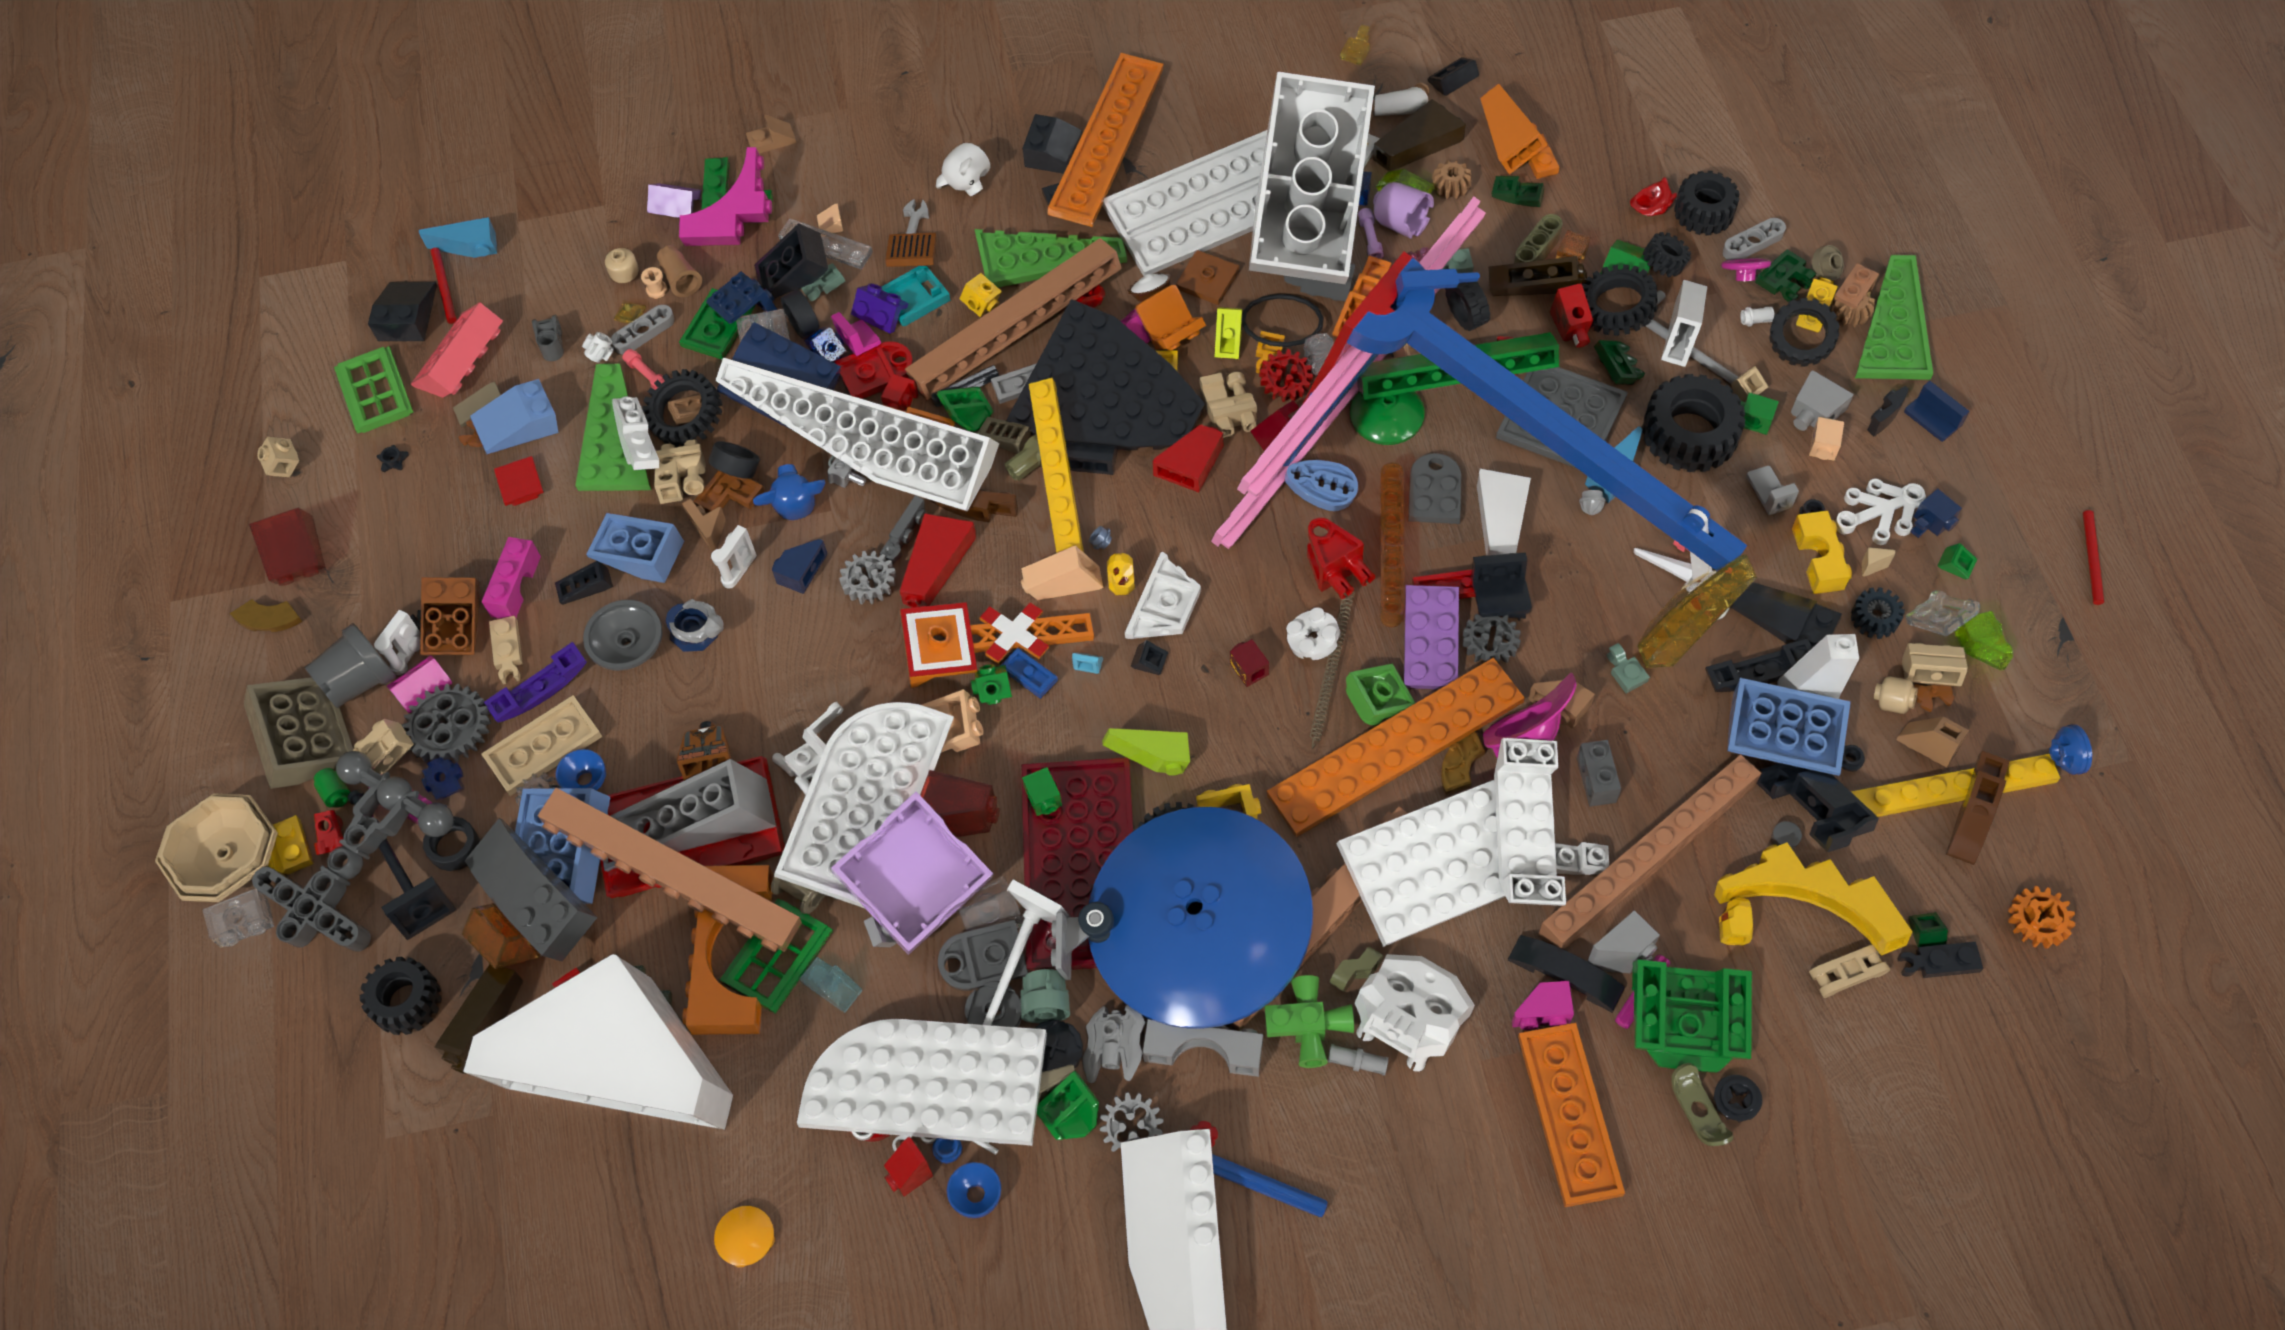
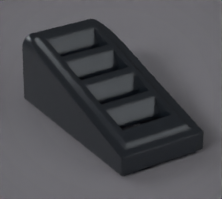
(599, 581)

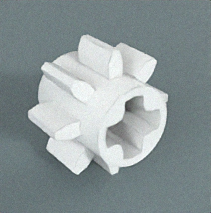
(598, 347)

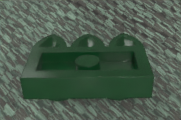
(1617, 362)

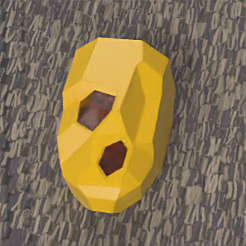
(1120, 574)
(1736, 923)

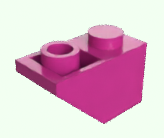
(1546, 1005)

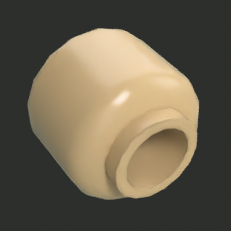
(621, 265)
(1896, 695)

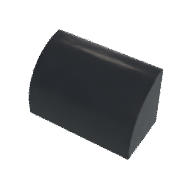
(1091, 457)

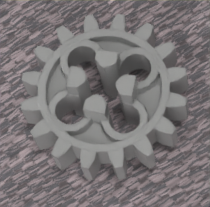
(863, 591)
(1129, 1106)

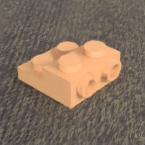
(965, 727)

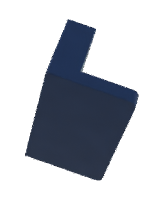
(1937, 412)

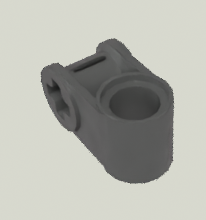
(548, 338)

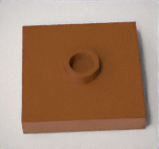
(1207, 277)

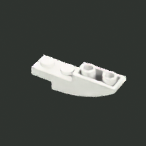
(634, 434)

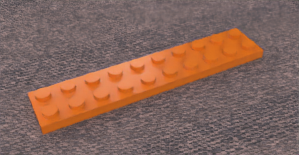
(1105, 140)
(1395, 747)

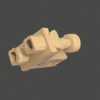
(1228, 411)
(678, 463)

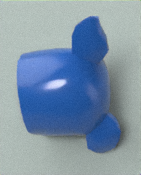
(791, 494)

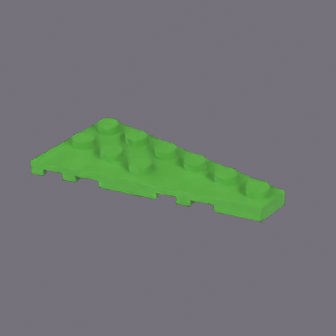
(1029, 256)
(1898, 332)
(602, 457)

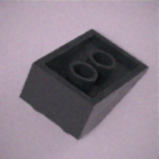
(1050, 144)
(792, 262)
(402, 311)

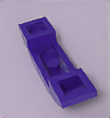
(539, 687)

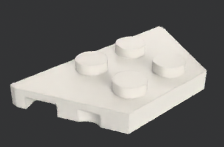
(1164, 602)

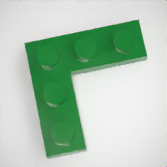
(716, 181)

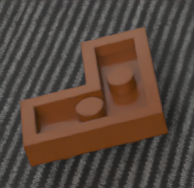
(726, 487)

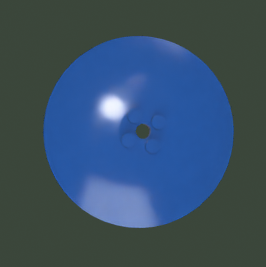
(1230, 954)

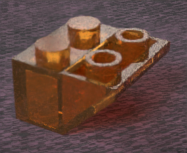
(497, 937)

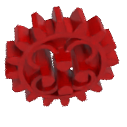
(1273, 379)

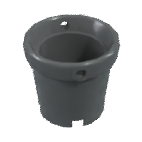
(349, 667)

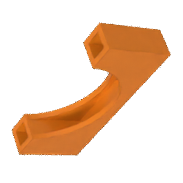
(710, 1005)

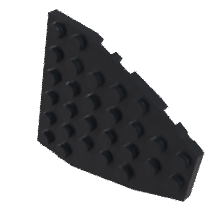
(1110, 385)

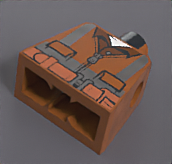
(702, 749)

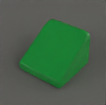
(1957, 561)

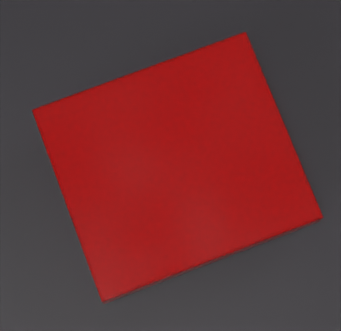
(519, 481)

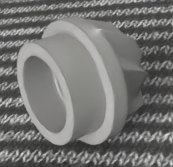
(1592, 501)

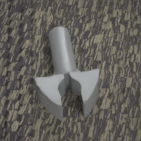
(909, 211)

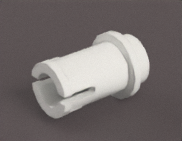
(1761, 315)

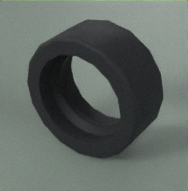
(800, 313)
(734, 460)
(456, 861)

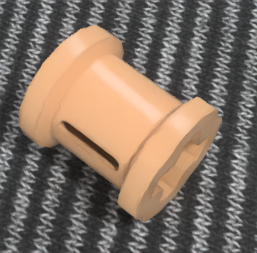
(653, 279)

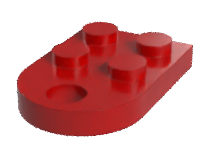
(872, 370)

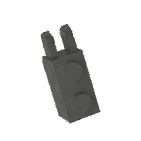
(1331, 290)

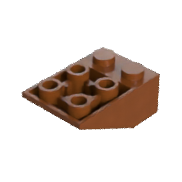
(449, 615)

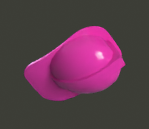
(1536, 721)

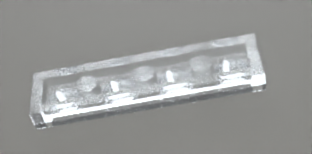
(836, 246)

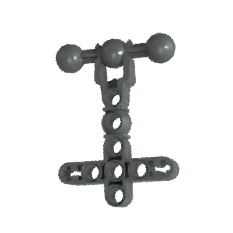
(392, 794)

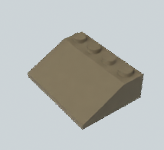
(295, 730)

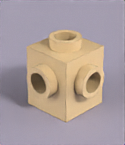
(278, 457)

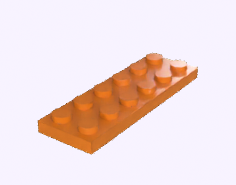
(1571, 1115)

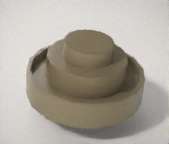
(1828, 262)

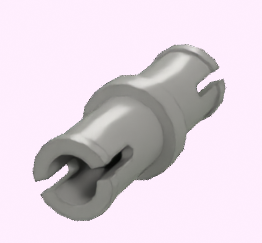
(1358, 1059)

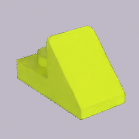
(1228, 333)

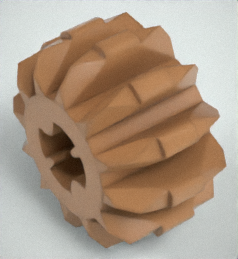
(1451, 179)
(1854, 316)

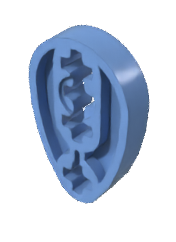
(1329, 472)

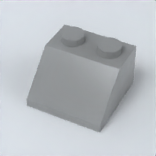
(1624, 944)

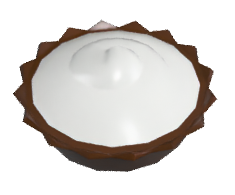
(1149, 285)

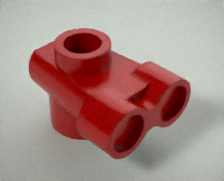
(328, 839)

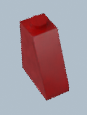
(1190, 458)

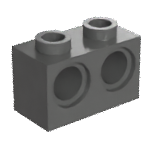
(1598, 773)

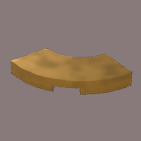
(266, 618)
(1458, 762)

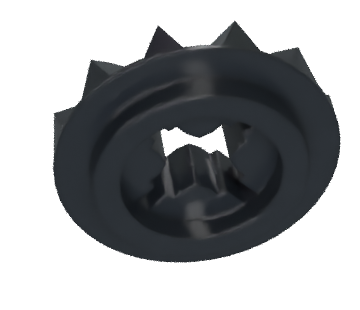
(1739, 1085)

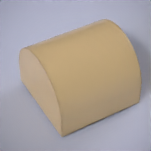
(1751, 382)

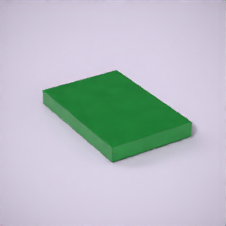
(710, 332)

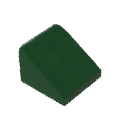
(1928, 929)

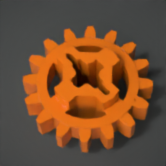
(2054, 926)

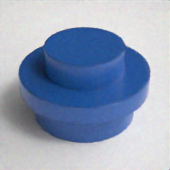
(947, 1150)

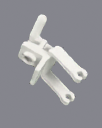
(805, 759)

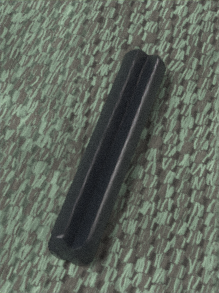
(975, 380)

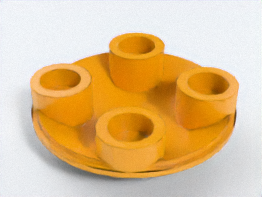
(744, 1236)

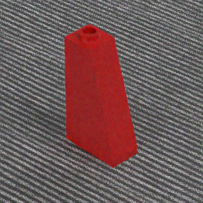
(935, 556)

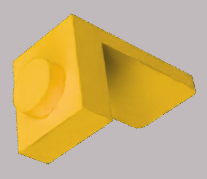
(1824, 292)
(1234, 794)

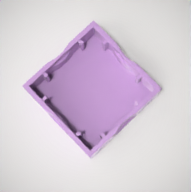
(912, 873)

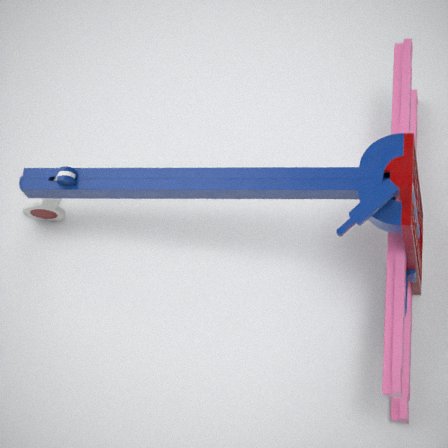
(1400, 315)

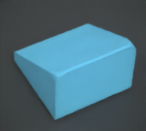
(1087, 662)

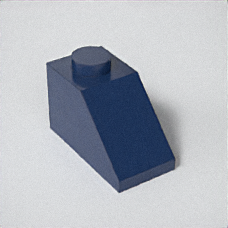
(799, 565)

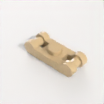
(1849, 970)

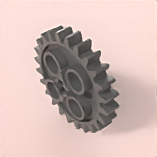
(447, 723)

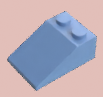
(515, 418)
(637, 546)

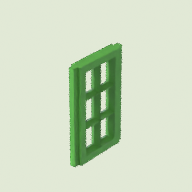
(352, 398)

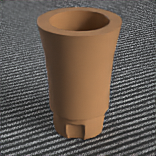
(680, 274)

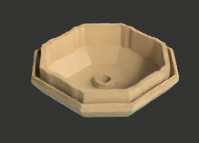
(200, 838)

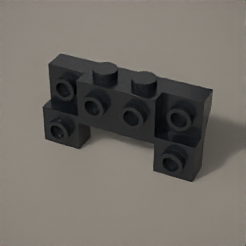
(1834, 807)

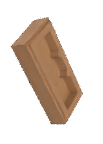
(685, 409)

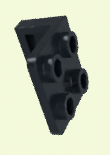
(1501, 584)

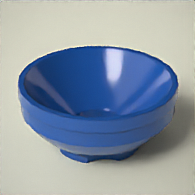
(2071, 749)
(579, 763)
(970, 1176)

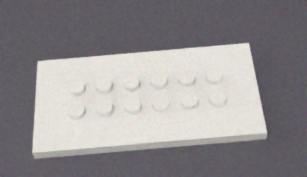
(1190, 206)

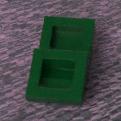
(1512, 191)

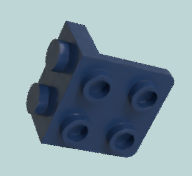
(739, 296)

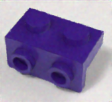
(878, 307)

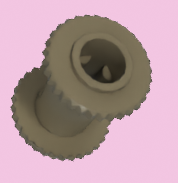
(809, 898)

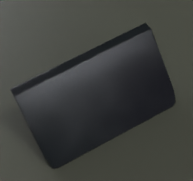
(1454, 75)

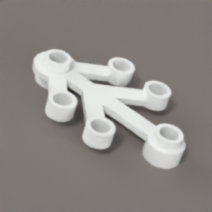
(1881, 507)

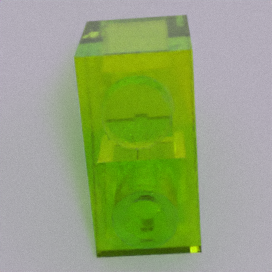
(1985, 641)

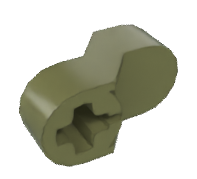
(1356, 969)

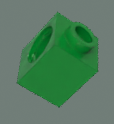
(1759, 412)
(1042, 792)

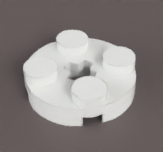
(1308, 622)

